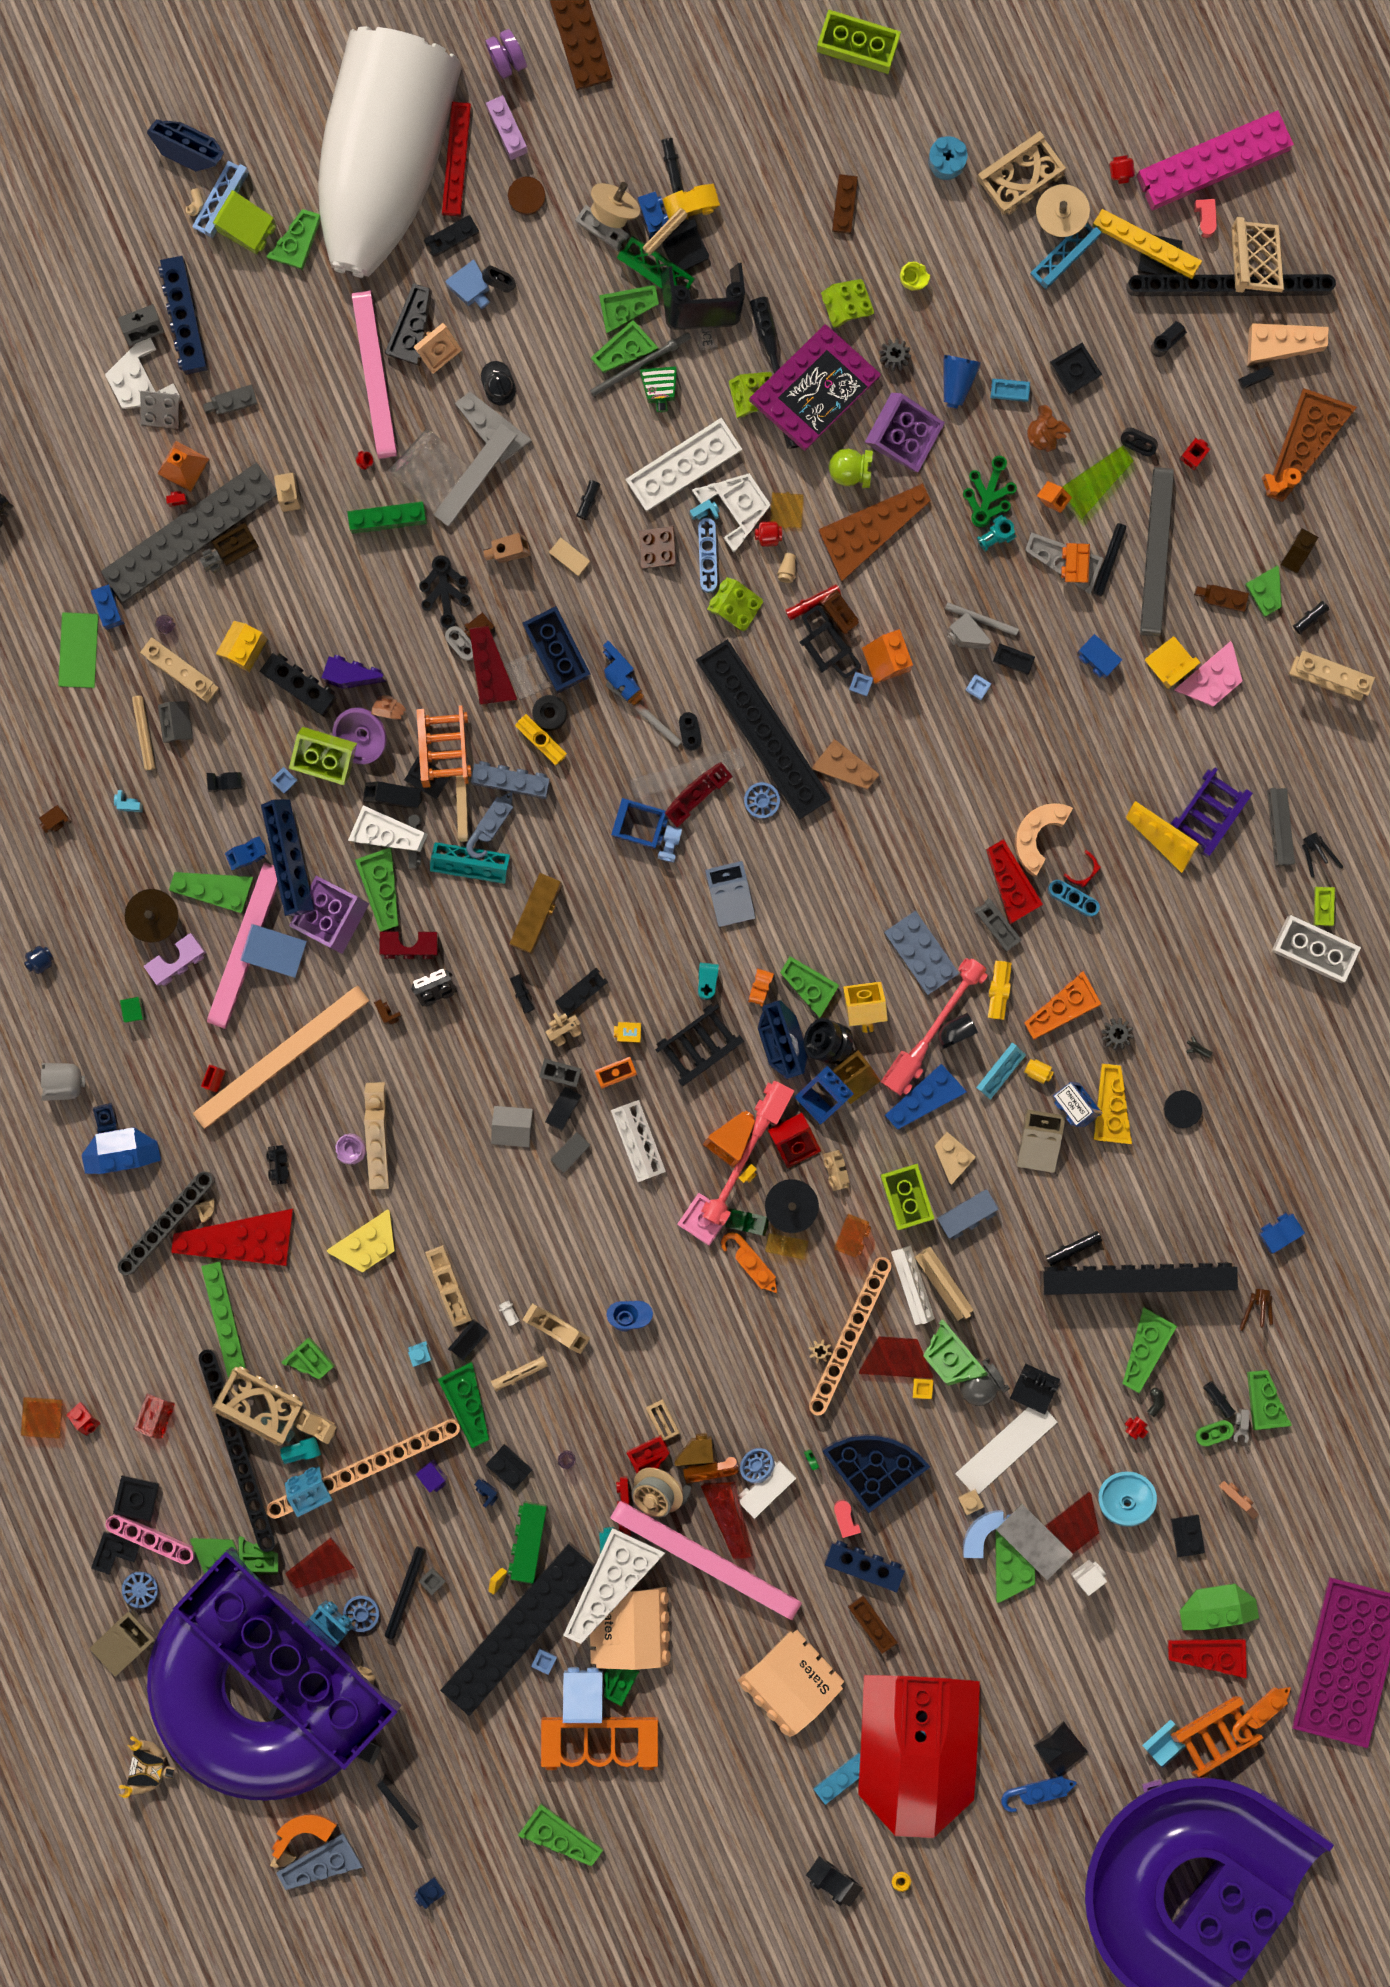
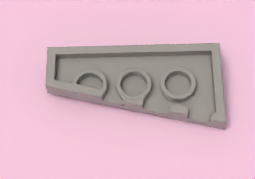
(487, 421)
(1050, 553)

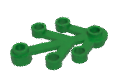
(988, 495)

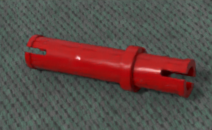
(806, 605)

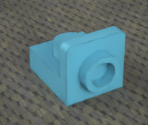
(701, 510)
(130, 805)

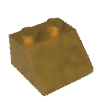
(697, 1451)

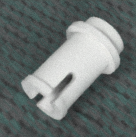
(509, 1313)

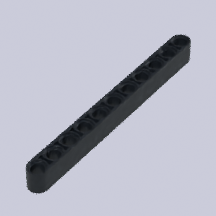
(1222, 289)
(237, 1460)

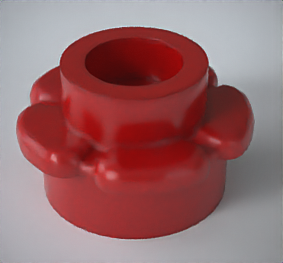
(364, 460)

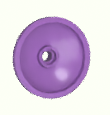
(350, 727)

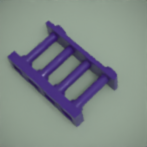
(1229, 813)

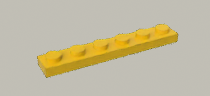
(1147, 243)

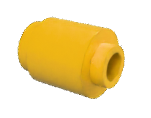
(1039, 1071)

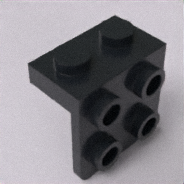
(685, 246)

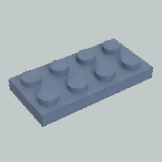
(921, 952)

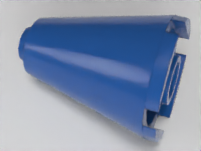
(958, 379)

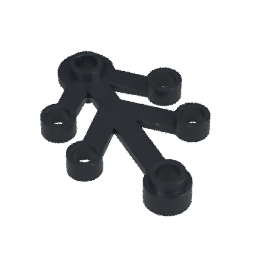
(444, 589)

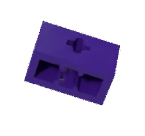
(432, 1476)

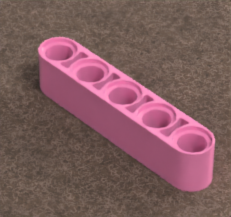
(160, 1539)

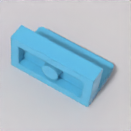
(1162, 1746)

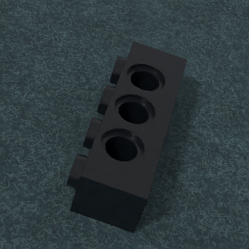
(271, 671)

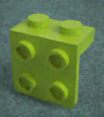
(847, 302)
(735, 603)

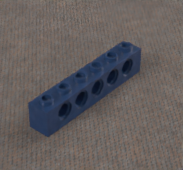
(169, 268)
(287, 857)

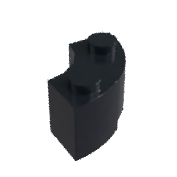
(829, 1878)

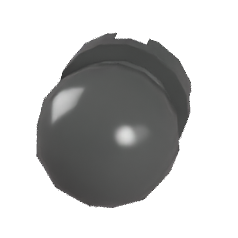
(983, 1389)

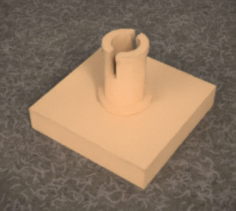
(437, 348)

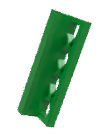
(648, 271)

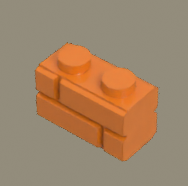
(1076, 562)
(615, 1072)

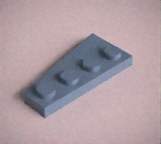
(325, 1861)

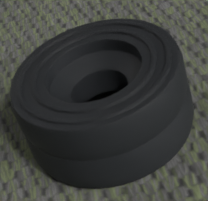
(541, 705)

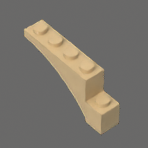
(376, 1135)

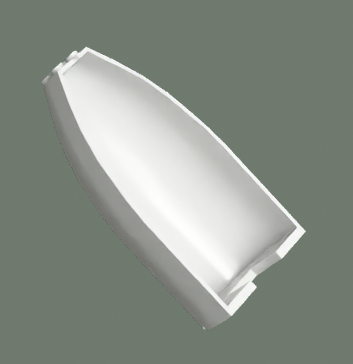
(381, 143)

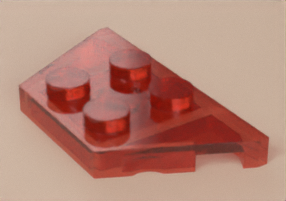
(896, 1358)
(1075, 1524)

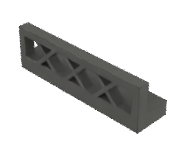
(1280, 826)

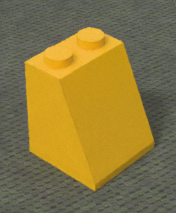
(242, 645)

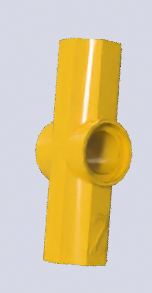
(532, 731)
(999, 990)

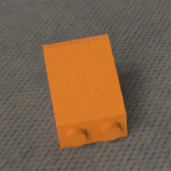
(887, 656)

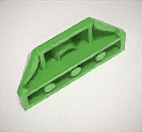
(1218, 1608)

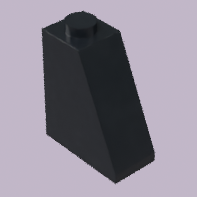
(392, 795)

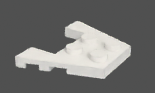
(129, 377)
(743, 501)

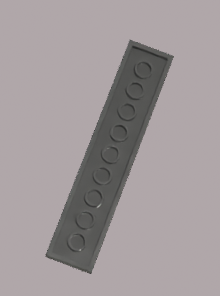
(189, 532)

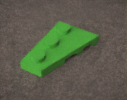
(626, 305)
(1264, 1402)

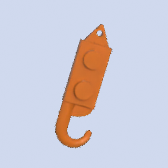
(751, 1262)
(1262, 1711)

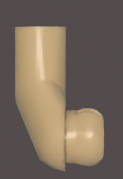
(197, 204)

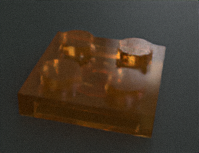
(41, 1417)

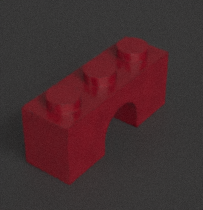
(391, 946)

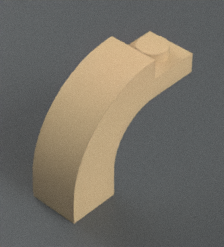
(556, 1328)

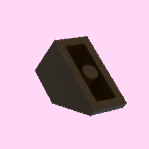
(1299, 550)

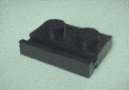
(414, 778)
(509, 1467)
(1187, 1535)

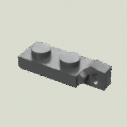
(231, 401)

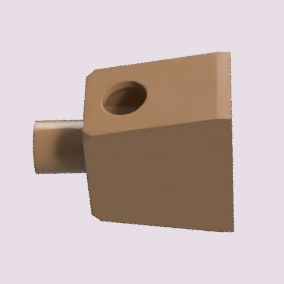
(515, 547)

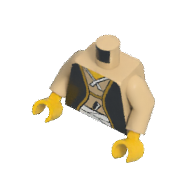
(146, 1768)

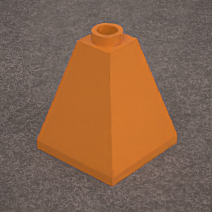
(183, 466)
(731, 1138)

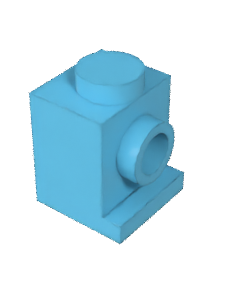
(419, 1353)

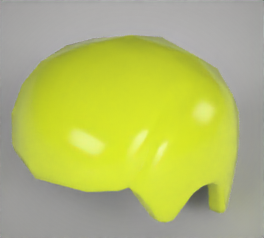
(914, 276)

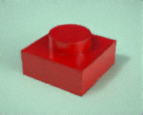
(176, 498)

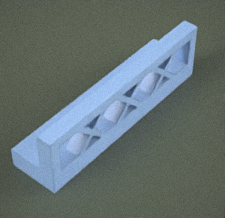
(233, 184)

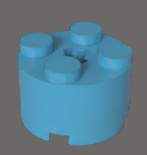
(937, 160)

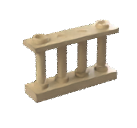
(179, 670)
(1331, 676)

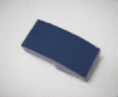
(105, 1118)

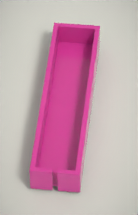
(1215, 160)

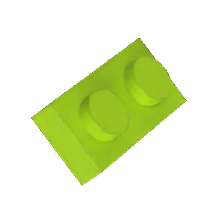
(1324, 906)

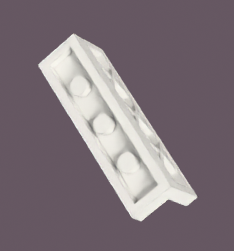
(635, 1142)
(913, 1285)

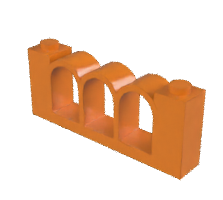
(647, 1742)

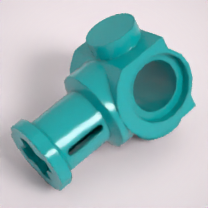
(996, 534)

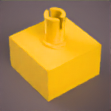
(865, 1005)

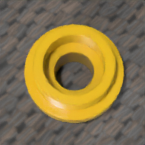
(901, 1887)

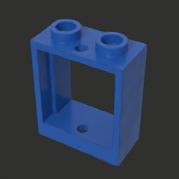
(616, 832)
(815, 1104)

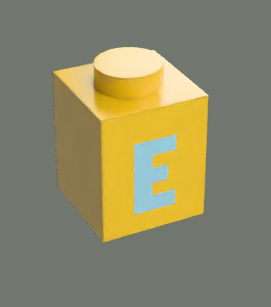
(628, 1032)

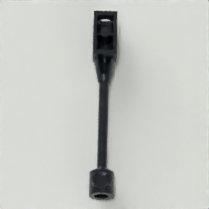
(767, 334)

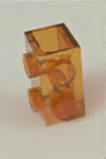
(852, 1235)

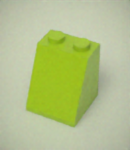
(244, 223)

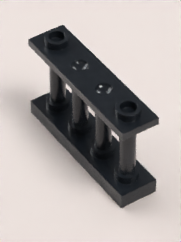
(716, 1052)

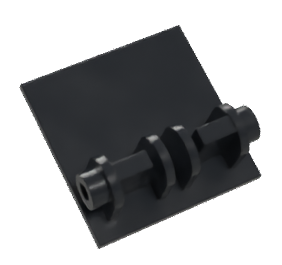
(1035, 1388)

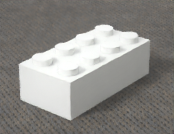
(1316, 949)

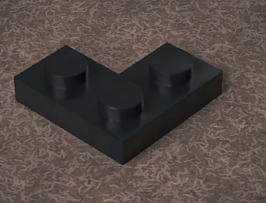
(112, 1547)

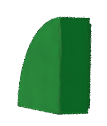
(811, 1459)

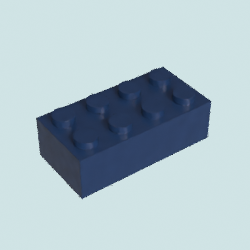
(556, 649)

